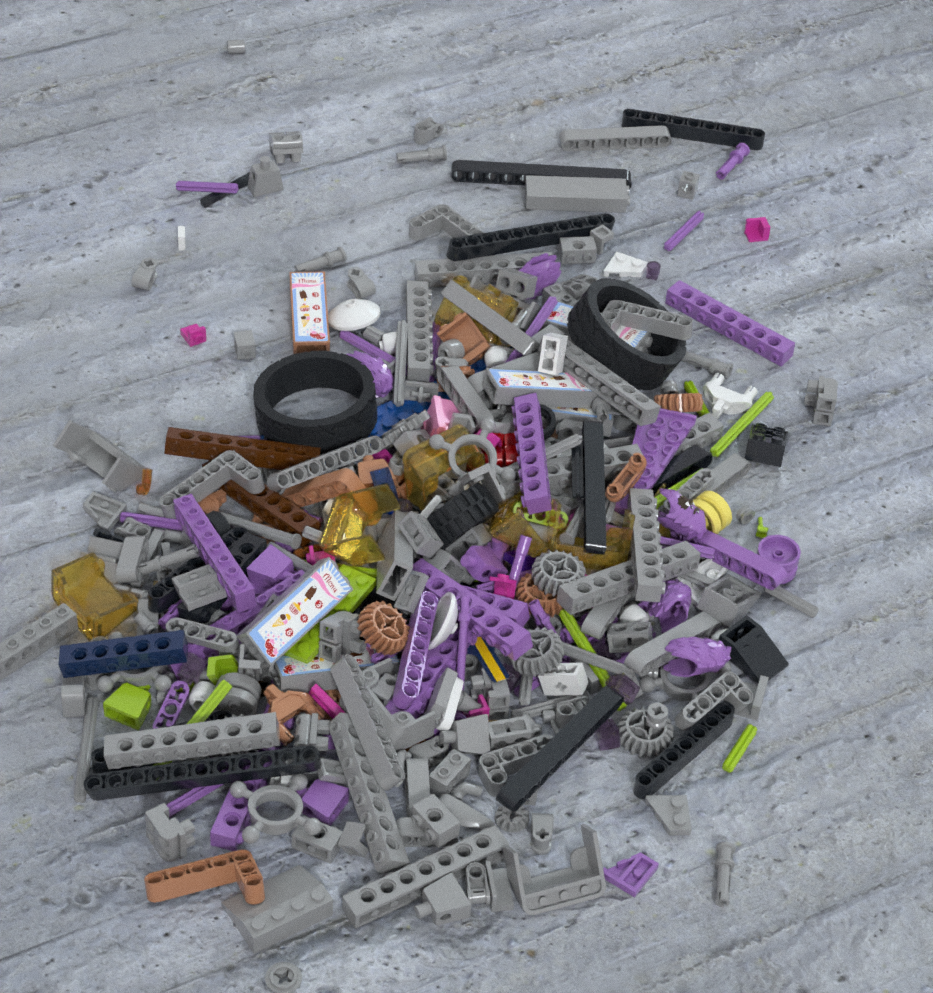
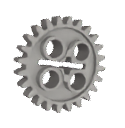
(411, 423)

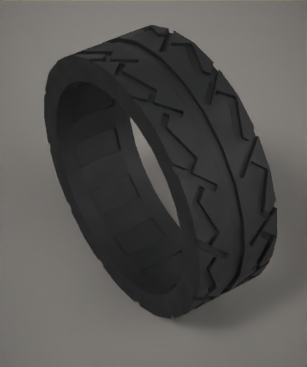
(604, 345)
(311, 371)

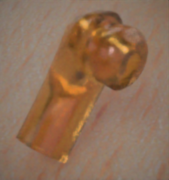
(144, 488)

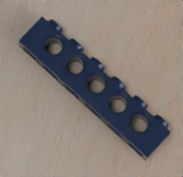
(123, 654)

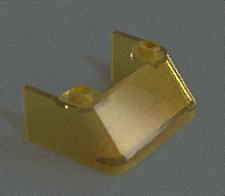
(424, 464)
(347, 522)
(617, 541)

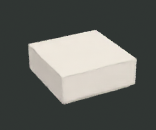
(181, 238)

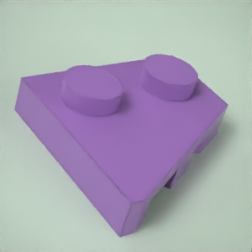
(631, 873)

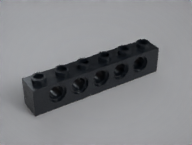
(244, 553)

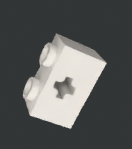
(552, 353)
(564, 680)

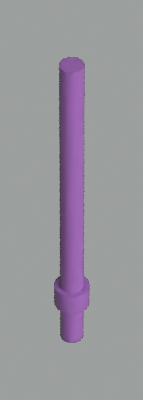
(464, 618)

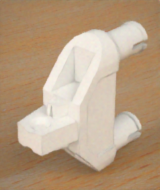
(726, 400)

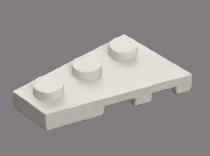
(708, 569)

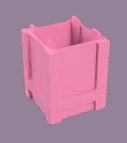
(440, 415)

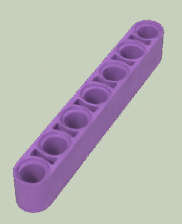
(740, 560)
(415, 651)

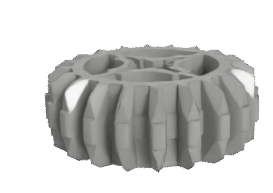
(556, 569)
(544, 654)
(640, 738)

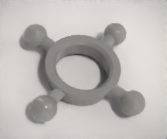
(487, 426)
(161, 682)
(648, 684)
(275, 793)

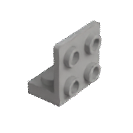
(487, 476)

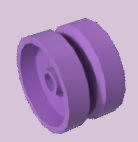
(781, 551)

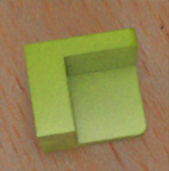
(221, 665)

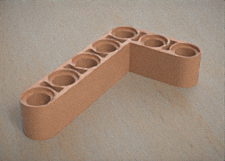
(323, 487)
(206, 874)

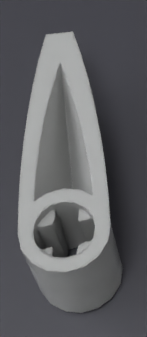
(465, 814)

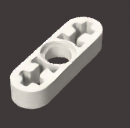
(446, 719)

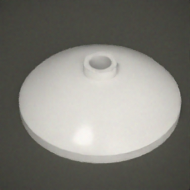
(353, 315)
(444, 620)

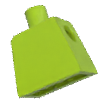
(128, 705)

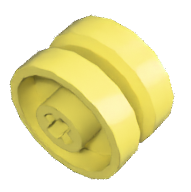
(716, 510)

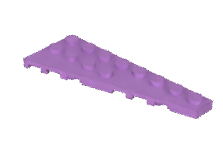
(658, 445)

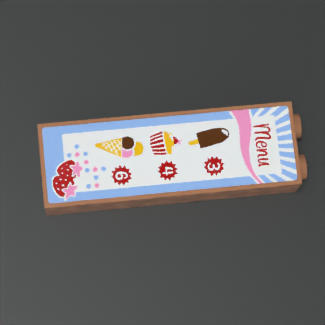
(309, 312)

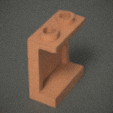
(468, 334)

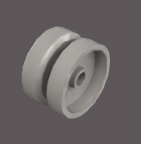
(242, 697)

